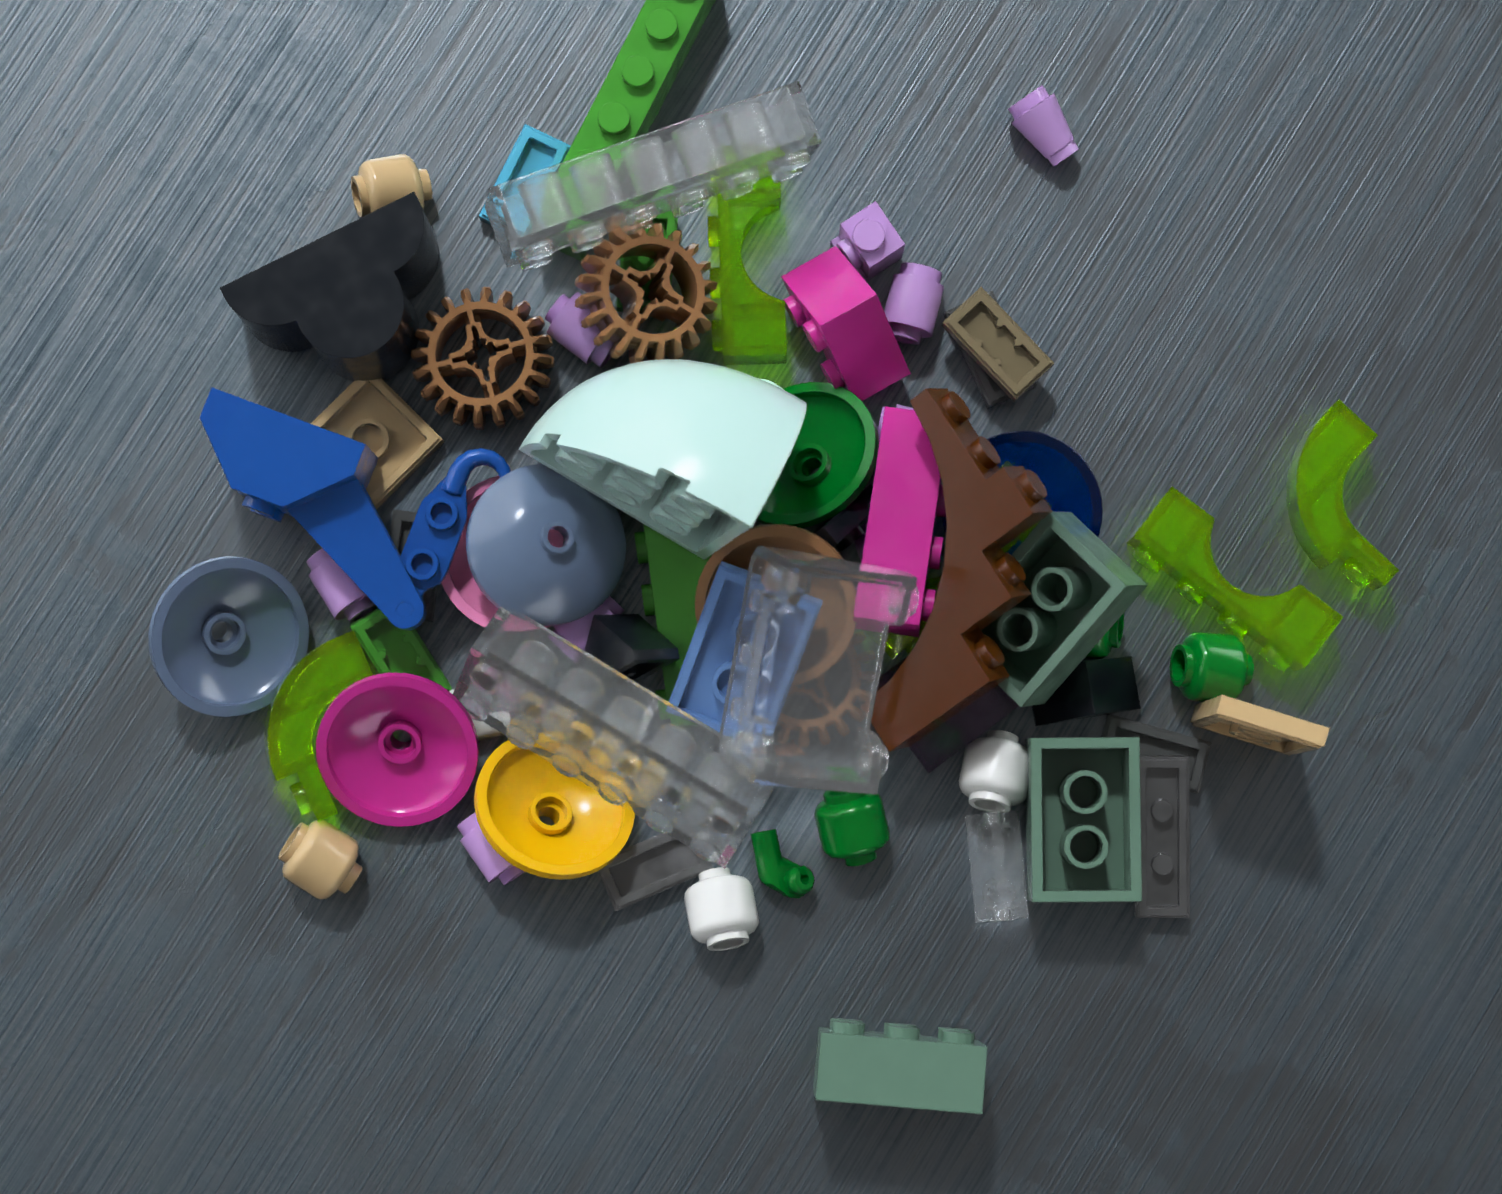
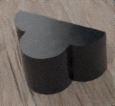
(346, 293)

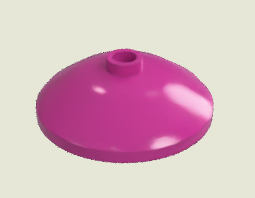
(391, 778)

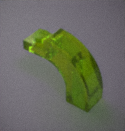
(1316, 498)
(295, 709)

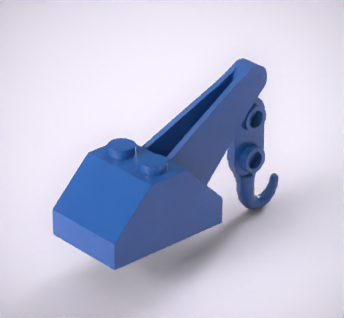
(323, 482)

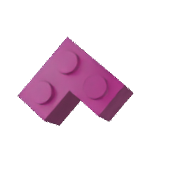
(845, 322)

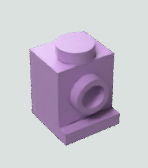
(869, 241)

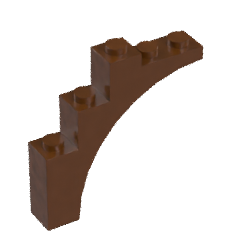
(978, 582)

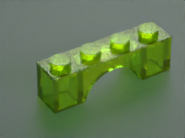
(751, 320)
(1178, 541)

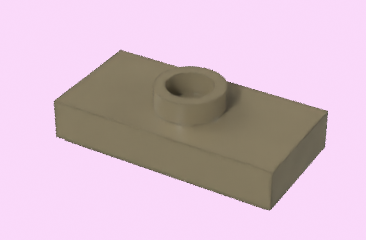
(997, 344)

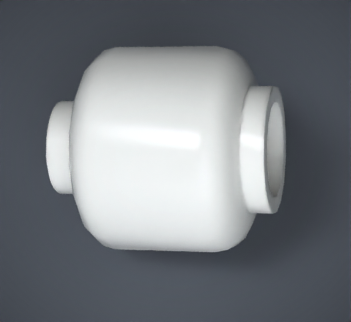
(995, 772)
(721, 909)

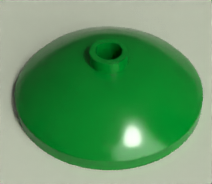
(841, 441)

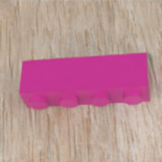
(905, 508)

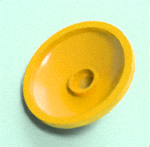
(520, 788)

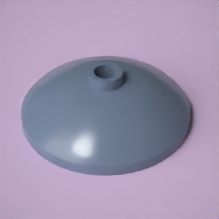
(519, 565)
(261, 641)

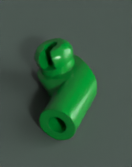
(777, 871)

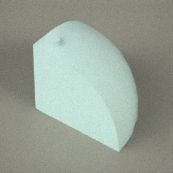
(673, 445)

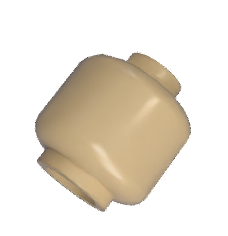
(387, 180)
(320, 859)

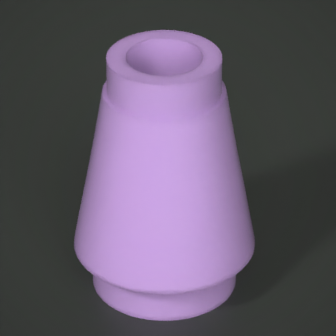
(1044, 125)

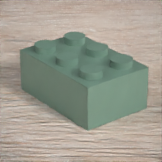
(1073, 602)
(1083, 820)
(900, 1067)

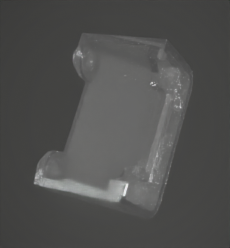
(811, 670)

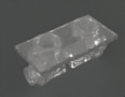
(996, 866)

